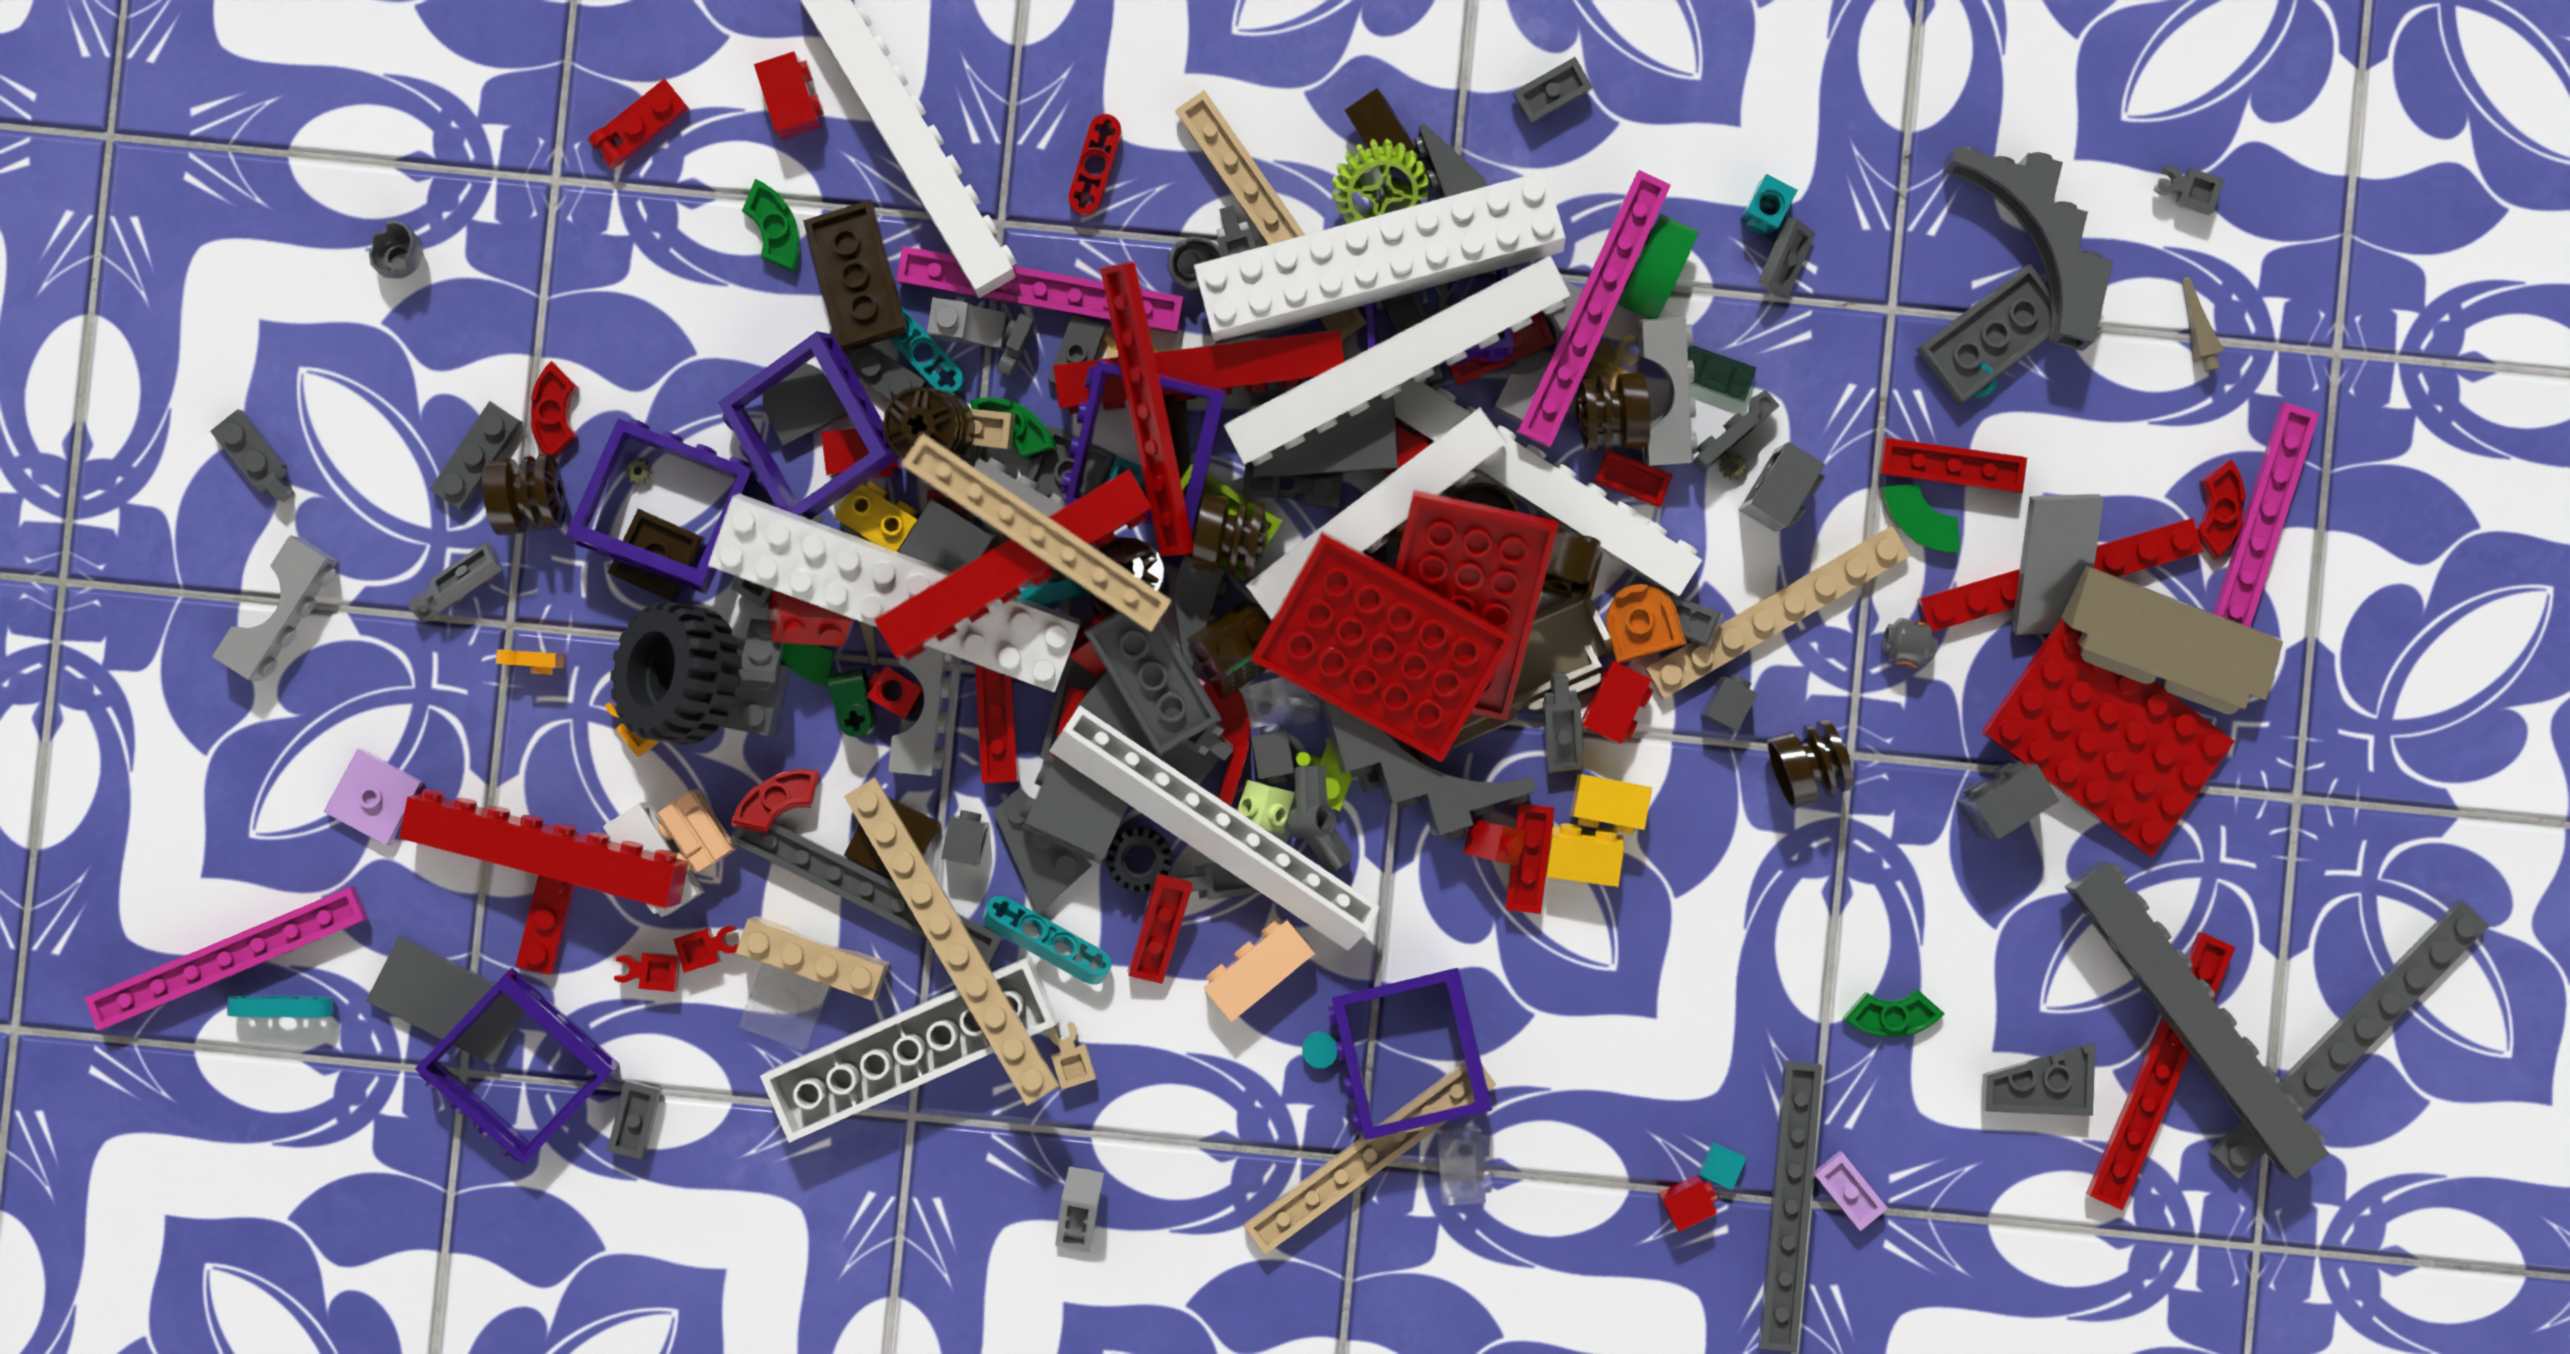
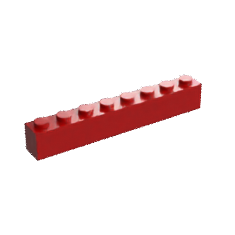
(1216, 366)
(1006, 569)
(544, 849)

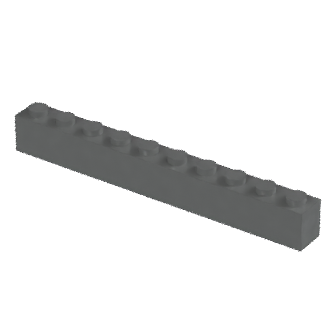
(2197, 1019)

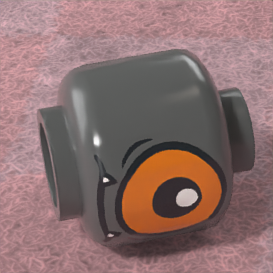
(1909, 642)

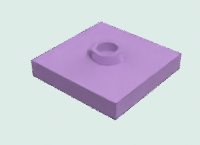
(372, 796)

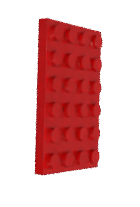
(1485, 563)
(1382, 647)
(2107, 740)

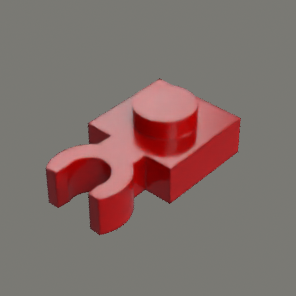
(702, 949)
(654, 971)

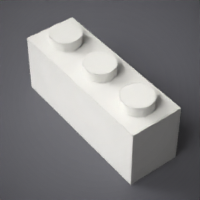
(640, 826)

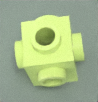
(1266, 805)

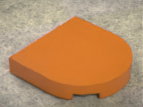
(1642, 622)

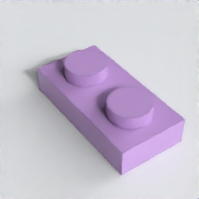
(1850, 1190)

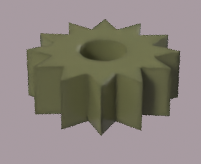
(632, 468)
(1726, 468)

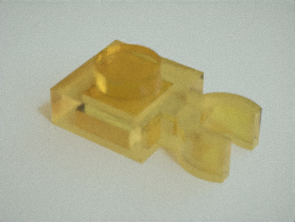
(1607, 360)

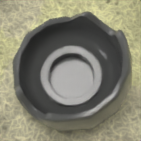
(396, 251)
(1184, 257)

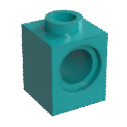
(1779, 194)

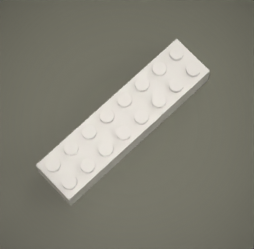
(1388, 503)
(896, 1054)

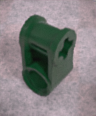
(849, 697)

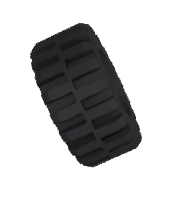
(675, 673)

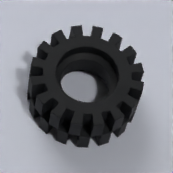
(1117, 858)

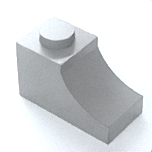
(966, 323)
(1079, 1209)

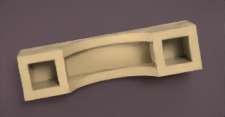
(806, 957)

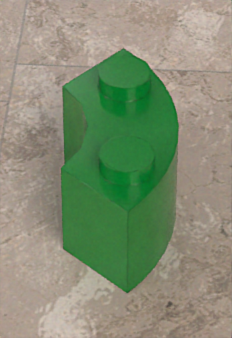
(1658, 267)

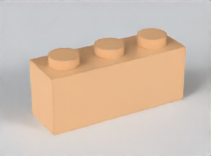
(1257, 968)

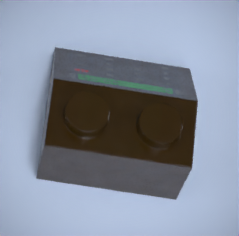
(1227, 647)

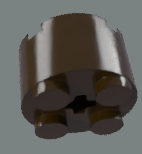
(1572, 566)

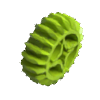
(1381, 158)

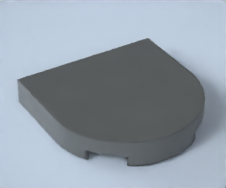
(802, 404)

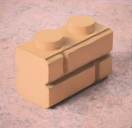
(695, 831)

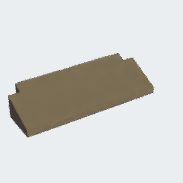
(2159, 636)
(1561, 639)

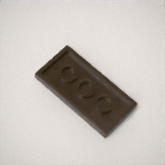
(855, 276)

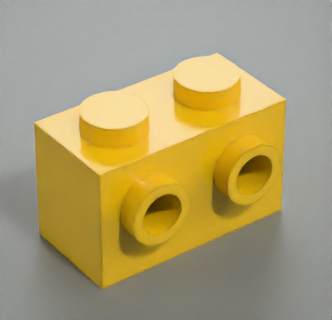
(877, 518)
(1610, 802)
(1585, 855)

